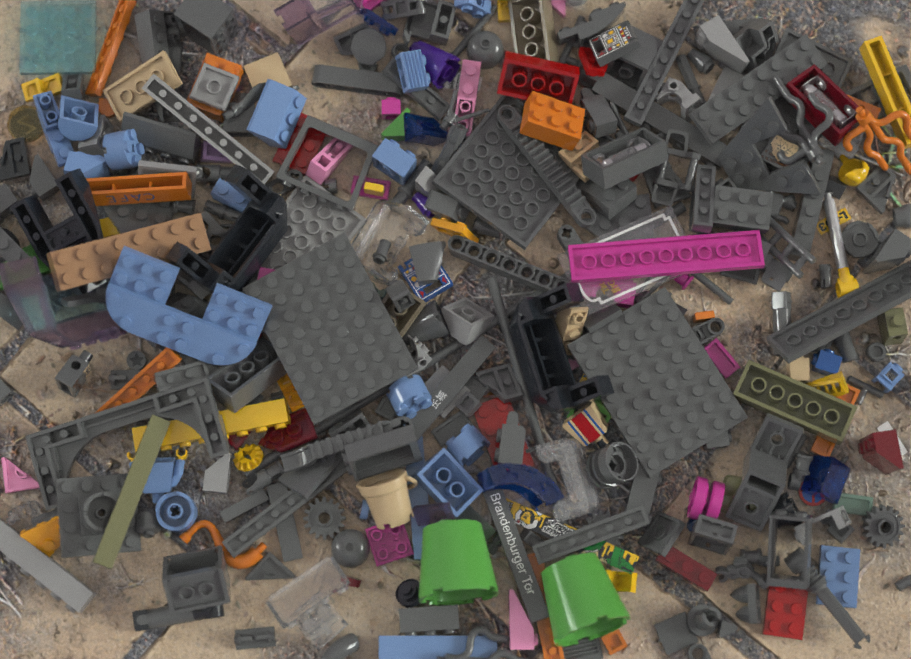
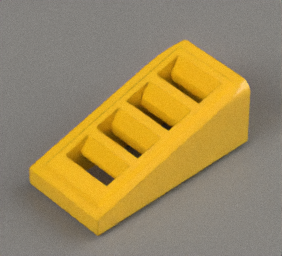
(831, 379)

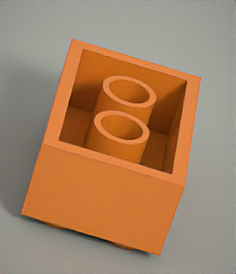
(225, 65)
(552, 121)

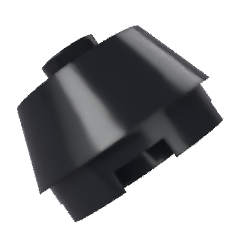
(789, 505)

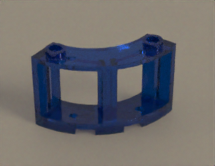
(523, 481)

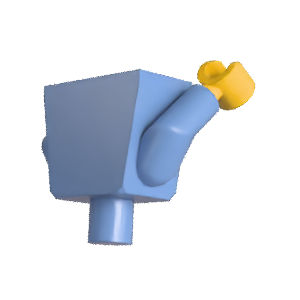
(164, 474)

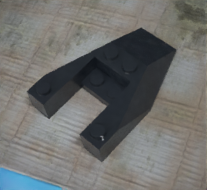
(75, 230)

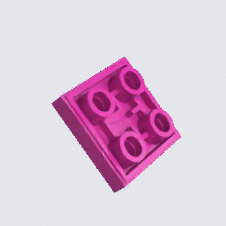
(389, 543)

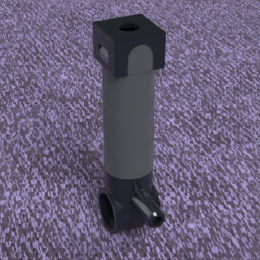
(161, 617)

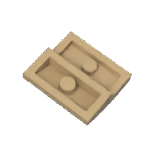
(573, 158)

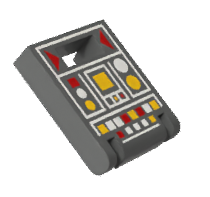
(615, 43)

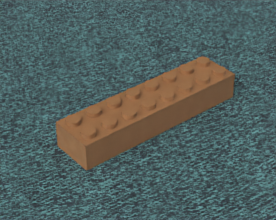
(98, 258)

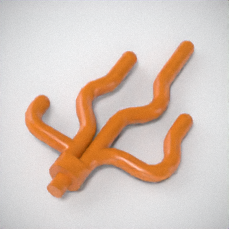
(869, 124)

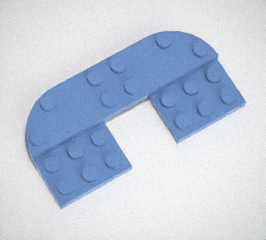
(138, 301)

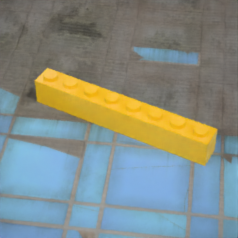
(247, 419)

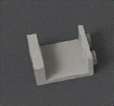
(839, 515)

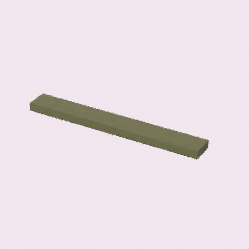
(131, 492)

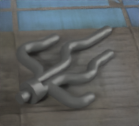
(808, 145)
(491, 636)

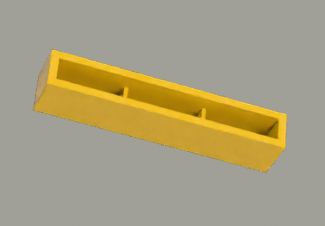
(886, 83)

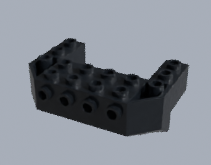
(244, 244)
(544, 355)

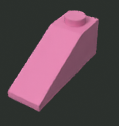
(328, 160)
(520, 629)

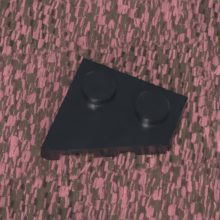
(15, 160)

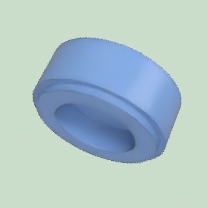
(364, 510)

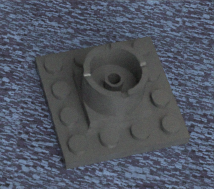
(78, 515)

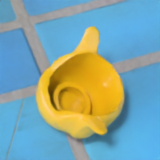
(852, 171)

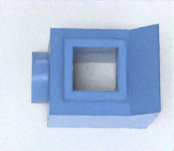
(889, 376)

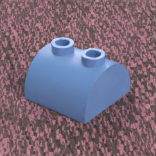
(77, 118)

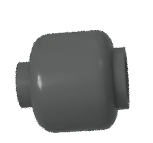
(147, 523)

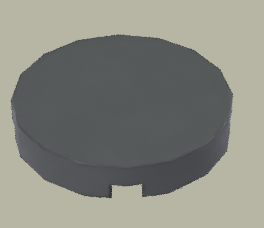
(860, 239)

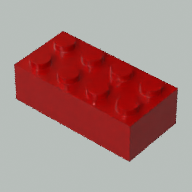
(525, 74)

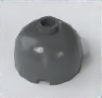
(485, 48)
(350, 548)

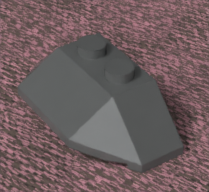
(186, 303)

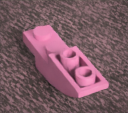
(468, 92)

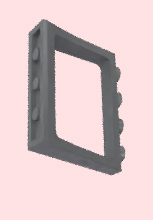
(312, 122)

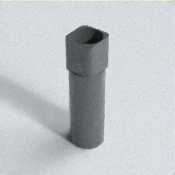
(781, 311)

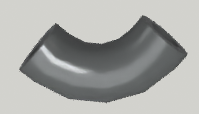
(342, 647)

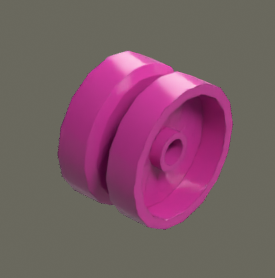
(705, 500)

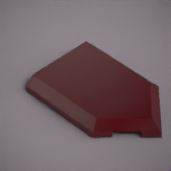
(295, 434)

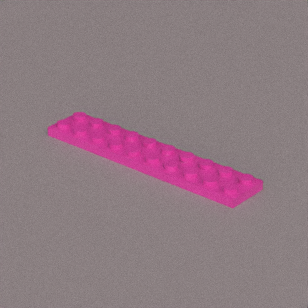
(666, 256)

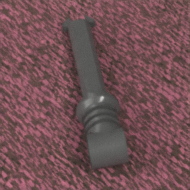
(818, 586)

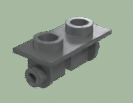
(120, 378)
(255, 638)

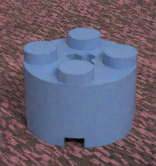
(122, 149)
(409, 396)
(467, 445)
(166, 517)

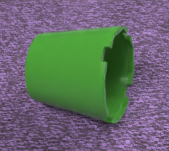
(455, 564)
(581, 600)

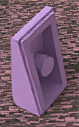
(212, 155)

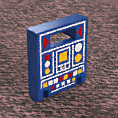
(411, 279)

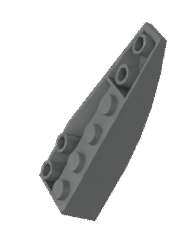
(157, 33)

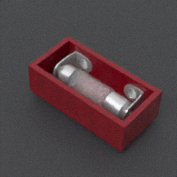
(829, 94)

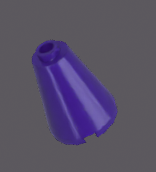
(439, 64)

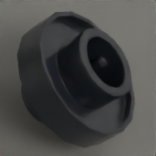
(408, 593)

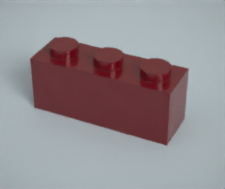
(687, 569)

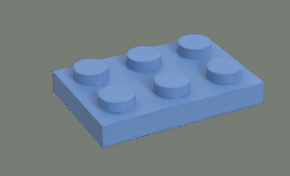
(841, 572)

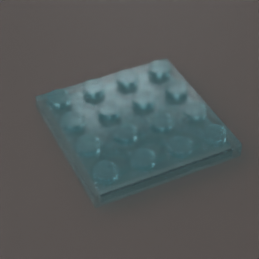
(58, 37)

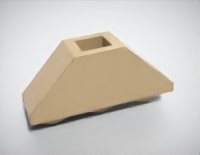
(571, 324)

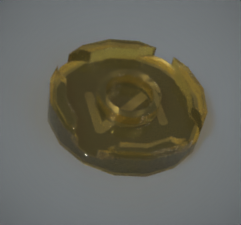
(25, 123)

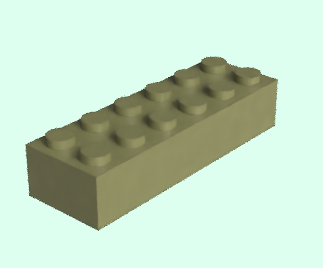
(794, 402)

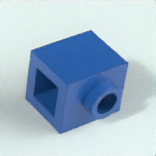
(825, 362)

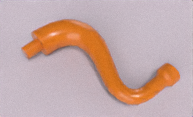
(242, 561)

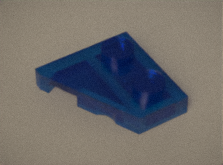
(373, 19)

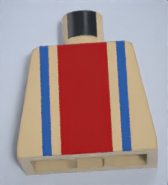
(587, 425)

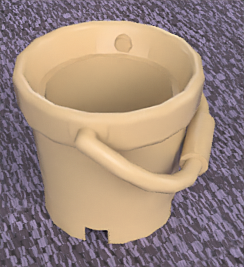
(388, 497)

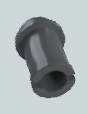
(380, 255)
(825, 275)

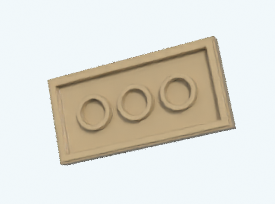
(127, 92)

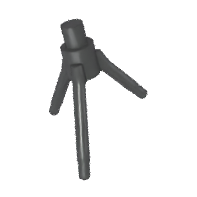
(452, 117)

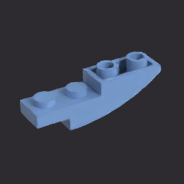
(48, 116)

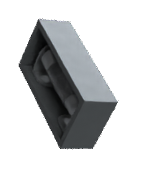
(621, 161)

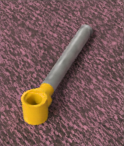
(845, 283)

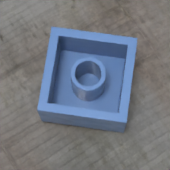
(394, 161)

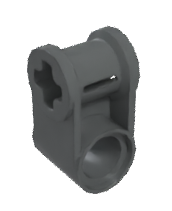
(571, 240)
(704, 331)

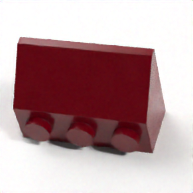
(882, 451)

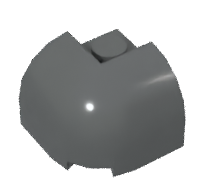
(757, 41)

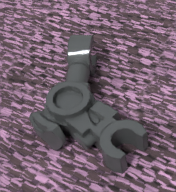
(741, 569)

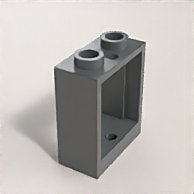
(712, 531)

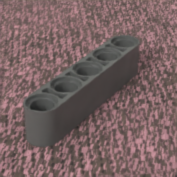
(354, 81)

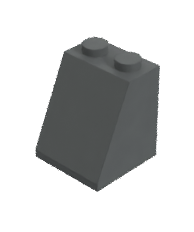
(633, 66)

